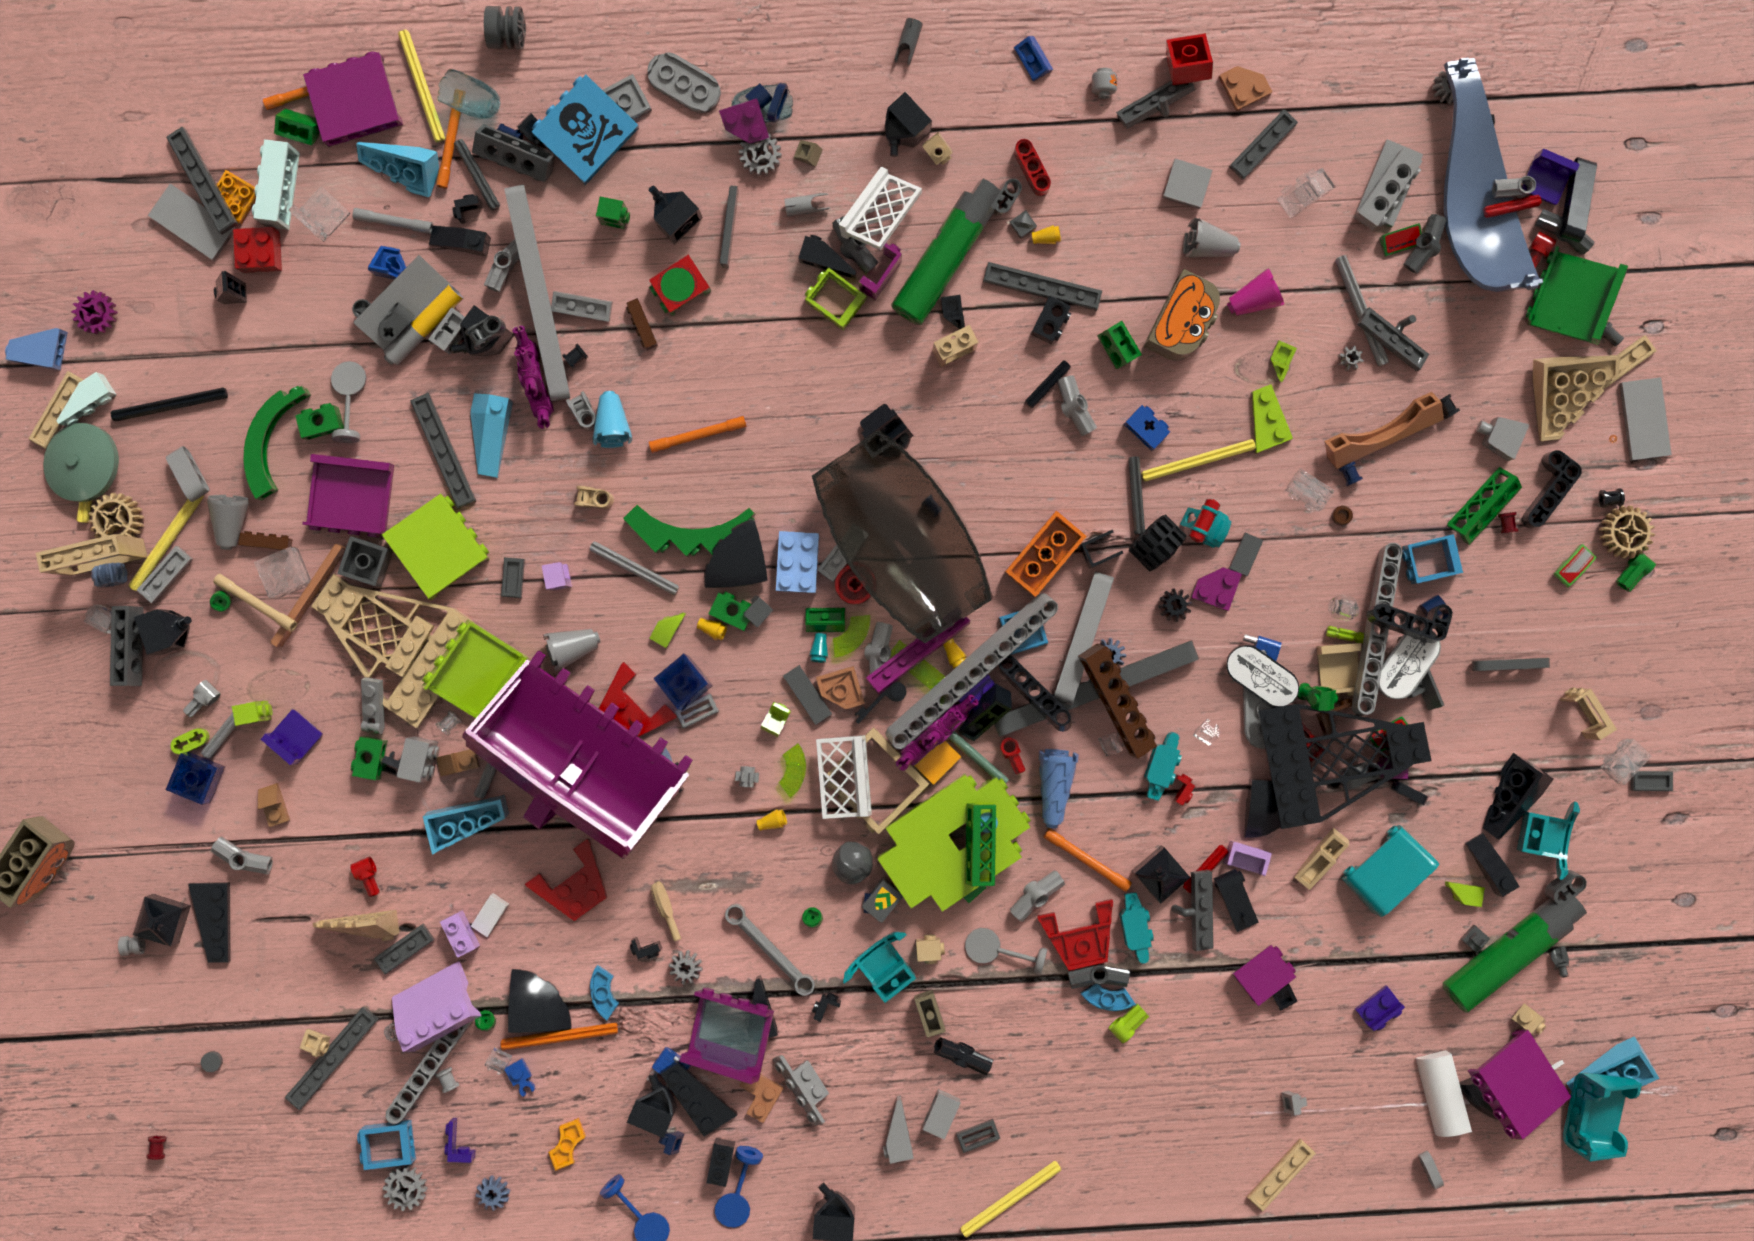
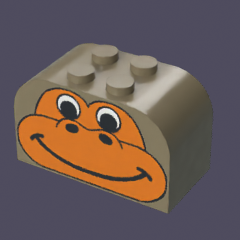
(1184, 317)
(32, 860)

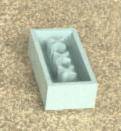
(276, 184)

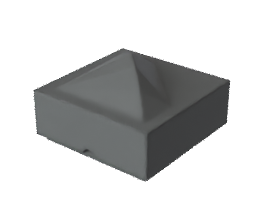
(1023, 224)

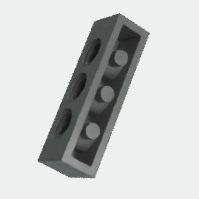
(528, 157)
(126, 647)

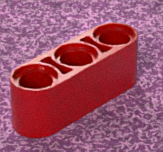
(1032, 158)

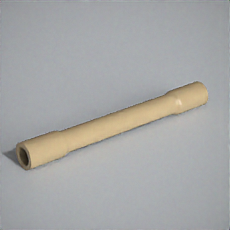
(280, 618)

